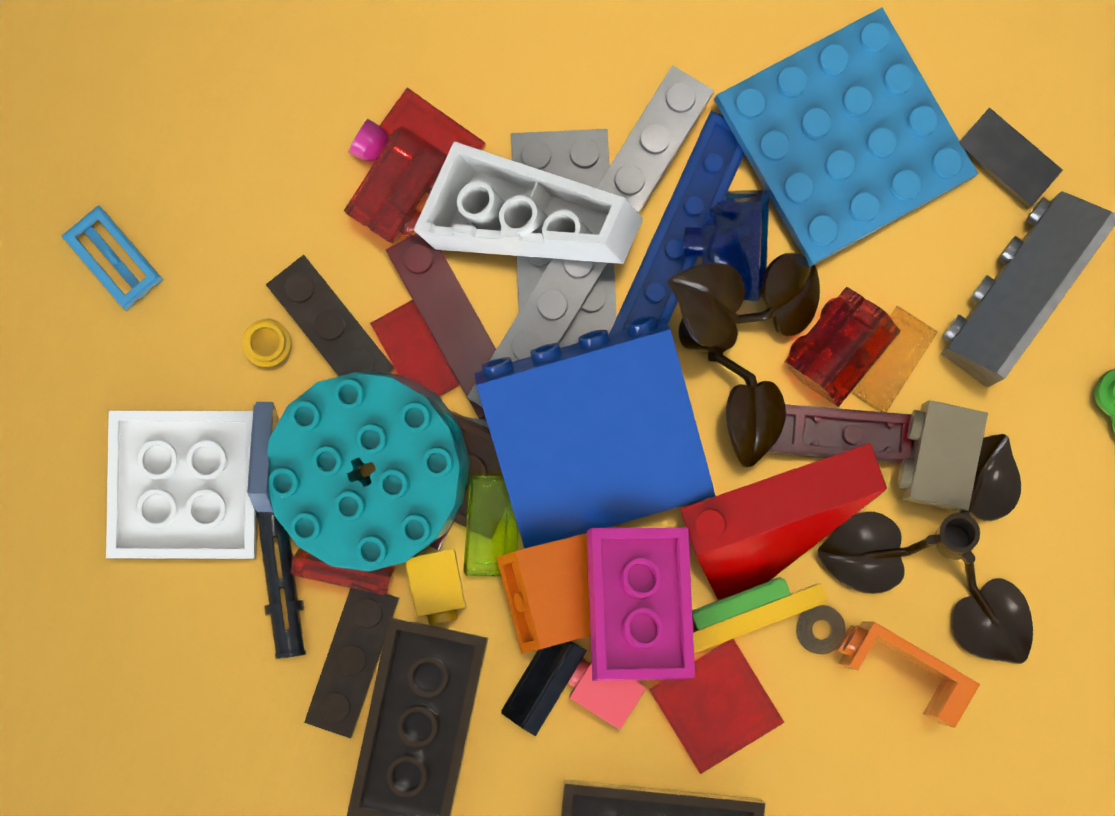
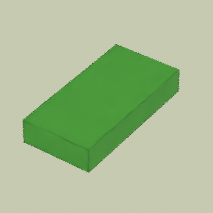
(740, 603)

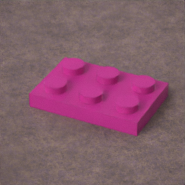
(640, 604)

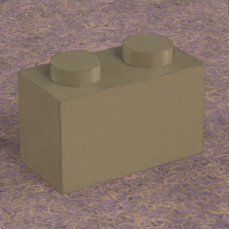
(942, 455)

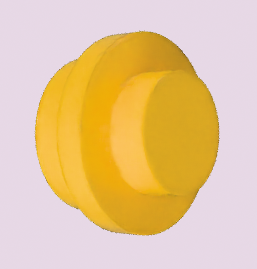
(266, 343)

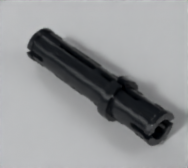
(288, 642)

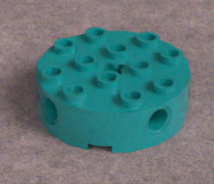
(376, 517)

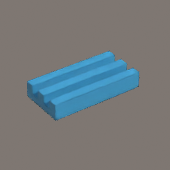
(139, 289)

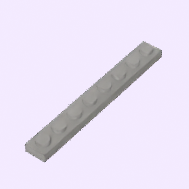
(632, 176)

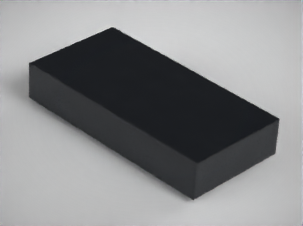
(1009, 158)
(542, 685)

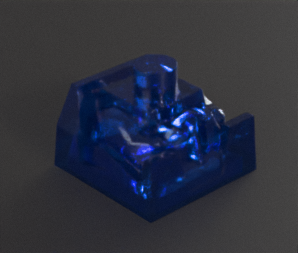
(735, 237)

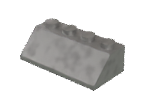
(1027, 287)

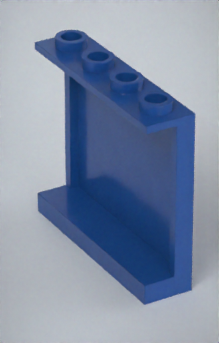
(594, 431)

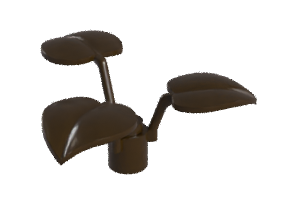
(709, 303)
(993, 620)

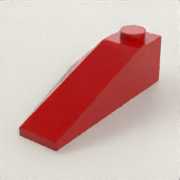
(769, 524)

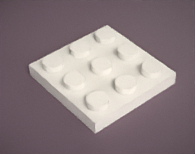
(179, 485)

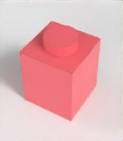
(607, 699)

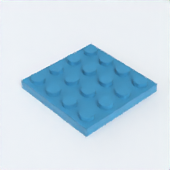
(845, 136)

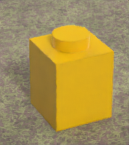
(436, 586)

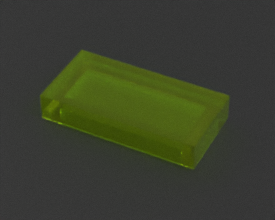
(489, 527)

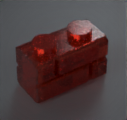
(397, 186)
(841, 345)

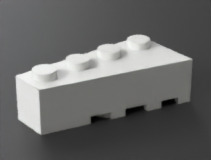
(521, 211)

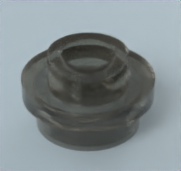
(805, 634)

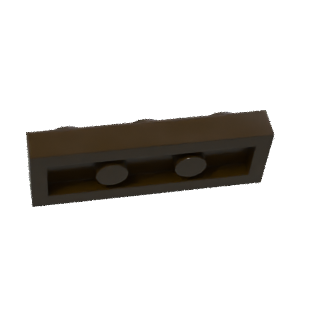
(326, 320)
(351, 662)

